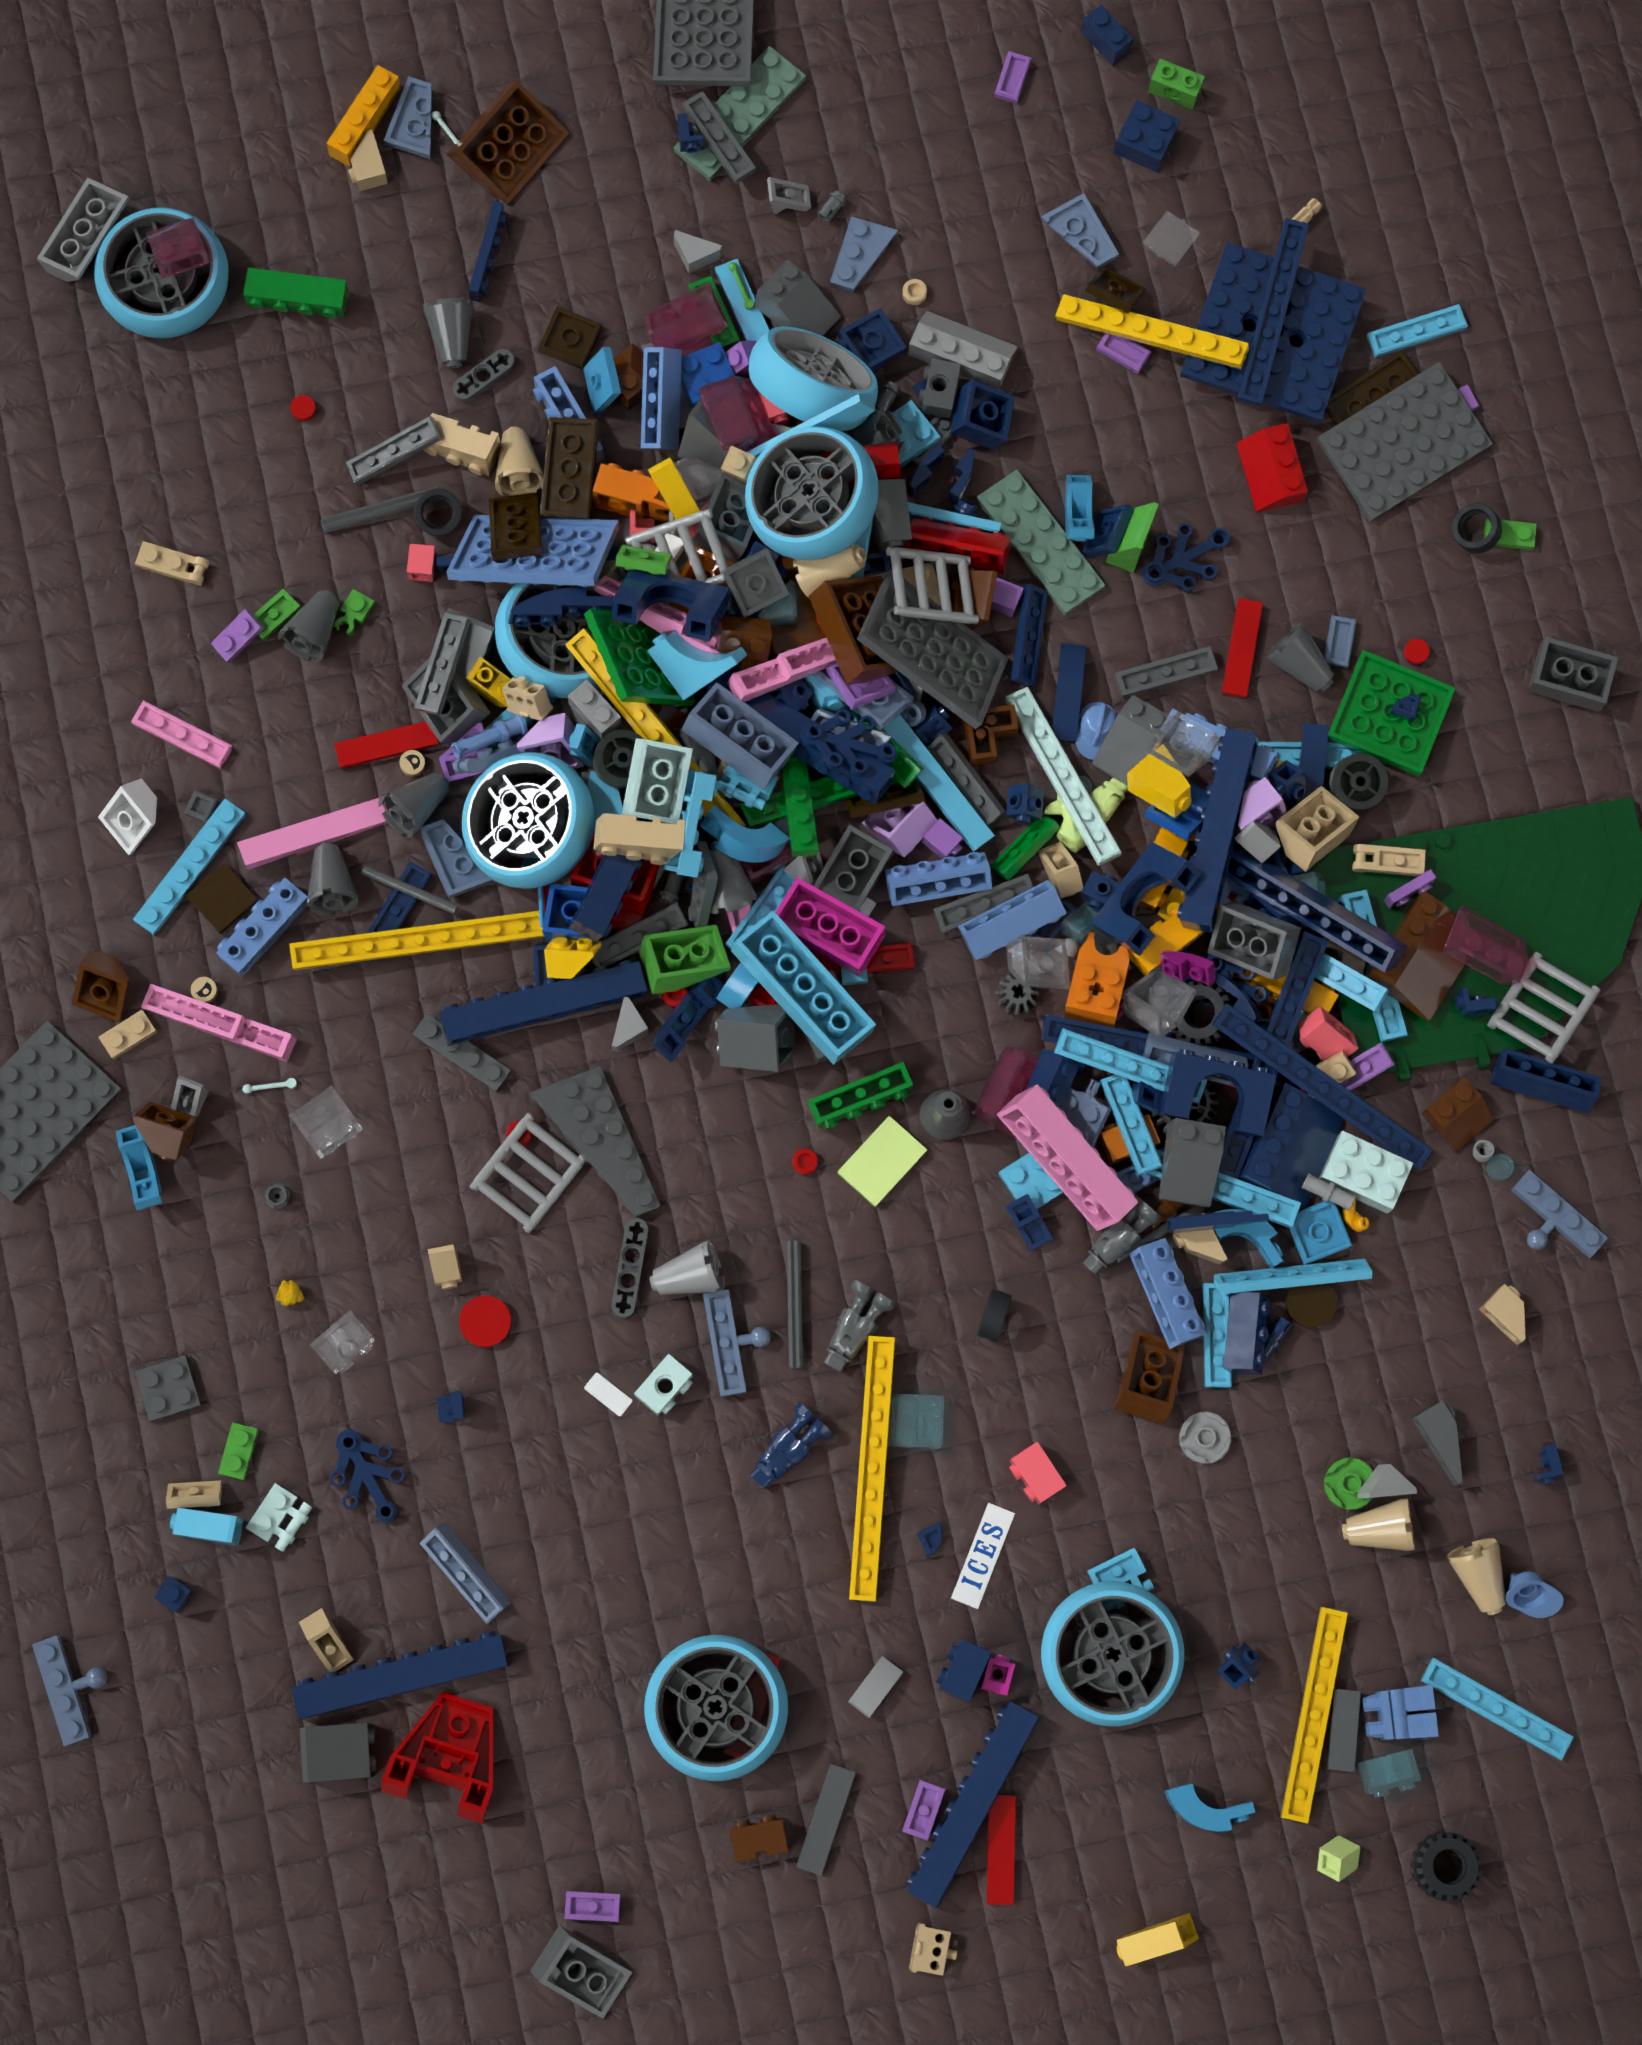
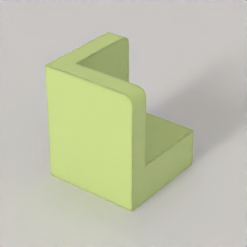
(1338, 1858)

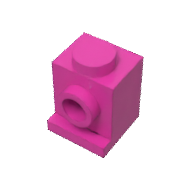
(1002, 1685)

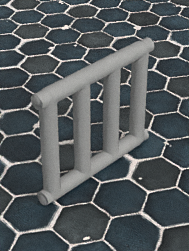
(681, 525)
(924, 610)
(1564, 1033)
(512, 1143)

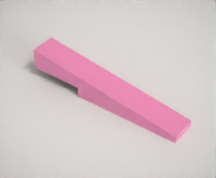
(659, 616)
(781, 671)
(310, 833)
(219, 1022)

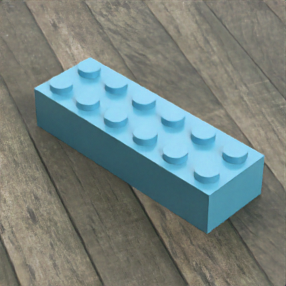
(803, 987)

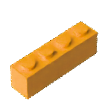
(364, 114)
(1176, 845)
(1168, 937)
(1318, 996)

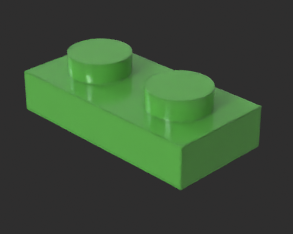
(1514, 534)
(643, 559)
(276, 613)
(238, 1451)

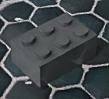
(1572, 674)
(1254, 940)

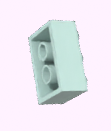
(657, 781)
(1366, 1171)

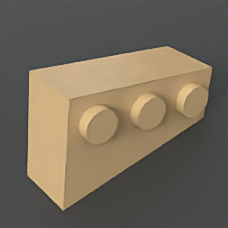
(465, 446)
(638, 838)

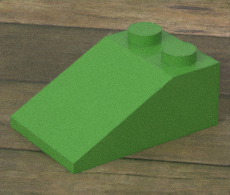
(1134, 538)
(682, 958)

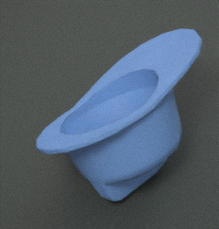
(1093, 728)
(1532, 1595)

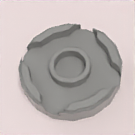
(1205, 1437)

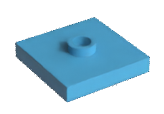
(602, 380)
(1319, 1232)

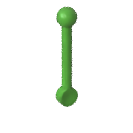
(748, 304)

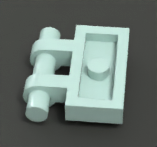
(273, 1512)

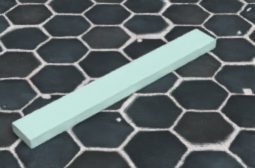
(1063, 777)

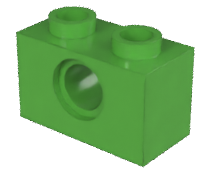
(1176, 84)

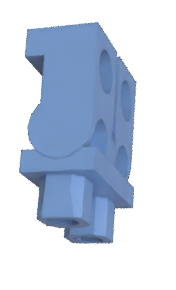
(1393, 1716)

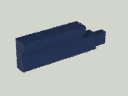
(1213, 1221)

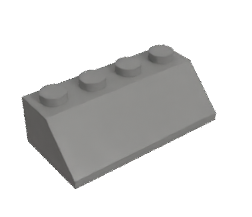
(82, 230)
(980, 355)

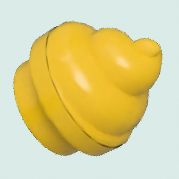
(289, 1293)

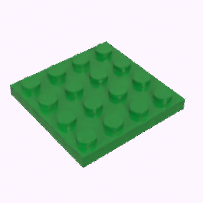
(628, 661)
(1365, 719)

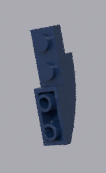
(550, 606)

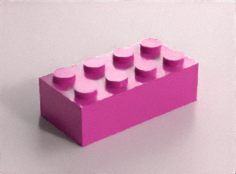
(830, 927)

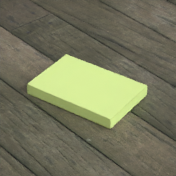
(882, 1161)

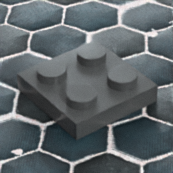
(755, 582)
(168, 1388)

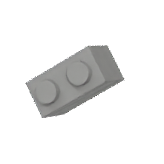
(594, 709)

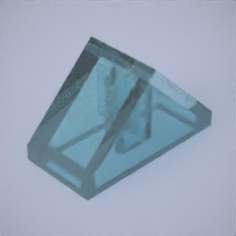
(782, 611)
(1079, 924)

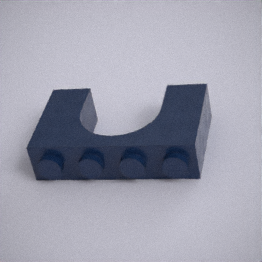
(705, 600)
(1153, 868)
(1253, 1087)

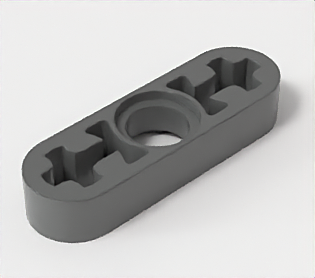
(502, 370)

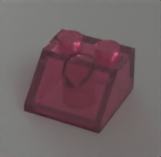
(177, 247)

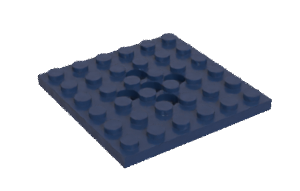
(1316, 318)

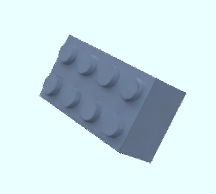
(739, 736)

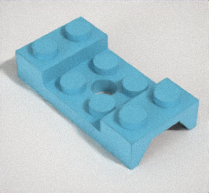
(698, 787)

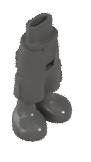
(1120, 1236)
(853, 1329)

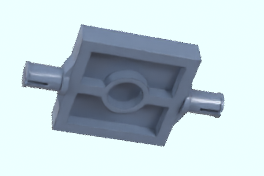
(1086, 1111)

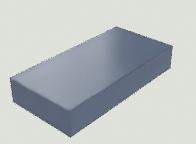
(1339, 641)

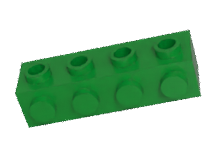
(295, 293)
(860, 1095)

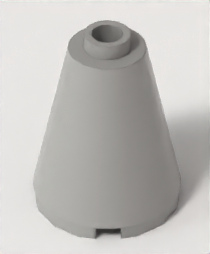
(690, 1272)

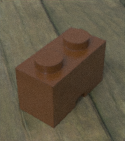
(766, 1836)

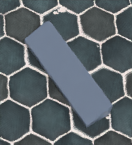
(1161, 1049)
(465, 1572)

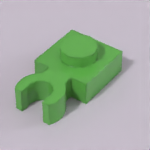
(354, 609)

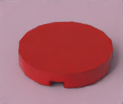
(485, 1321)

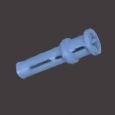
(499, 732)

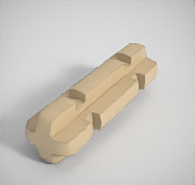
(1307, 212)

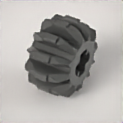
(1007, 995)

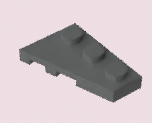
(703, 888)

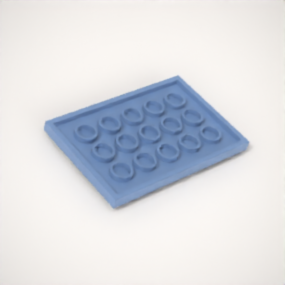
(571, 554)

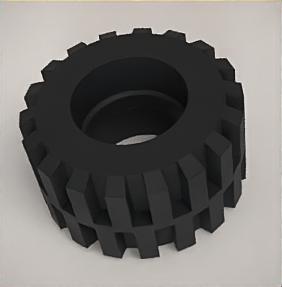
(1208, 1035)
(1469, 1866)

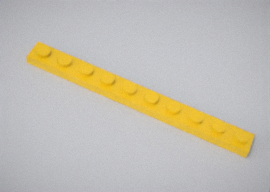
(638, 715)
(415, 940)
(872, 1468)

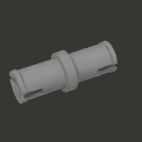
(1328, 1191)

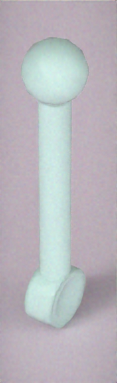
(437, 117)
(290, 1083)

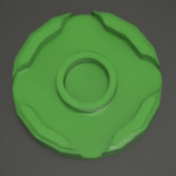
(1344, 1481)

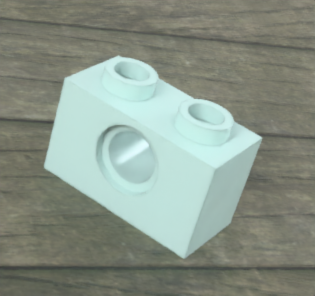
(668, 1370)

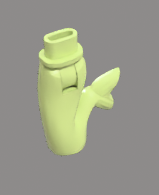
(1105, 798)

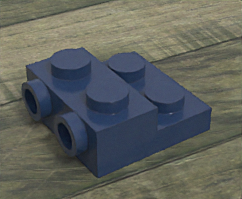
(872, 340)

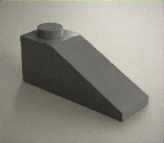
(1441, 1435)

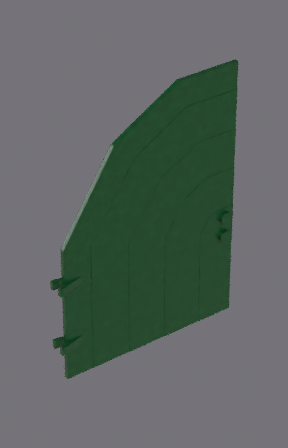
(1549, 877)

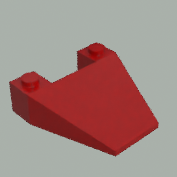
(451, 1748)

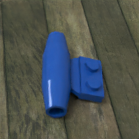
(1188, 821)

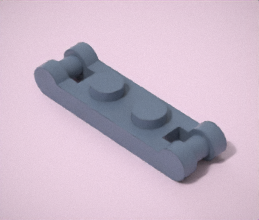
(487, 757)

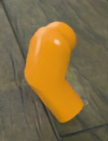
(1354, 1219)

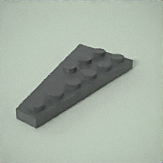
(595, 1128)

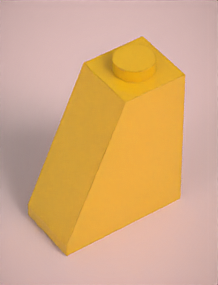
(674, 489)
(1160, 785)
(1157, 1940)

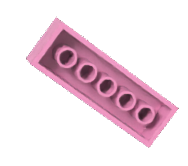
(1067, 1157)

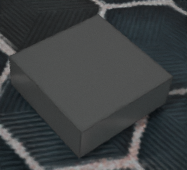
(201, 806)

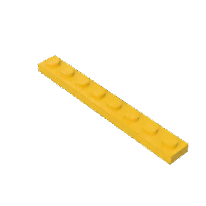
(1152, 331)
(1314, 1715)

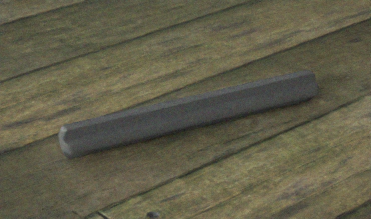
(374, 511)
(794, 1304)

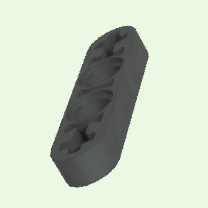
(630, 1268)

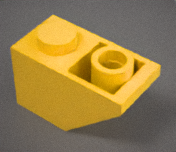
(488, 682)
(567, 957)

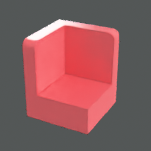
(637, 525)
(421, 562)

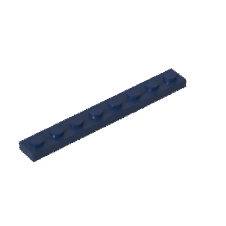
(1272, 312)

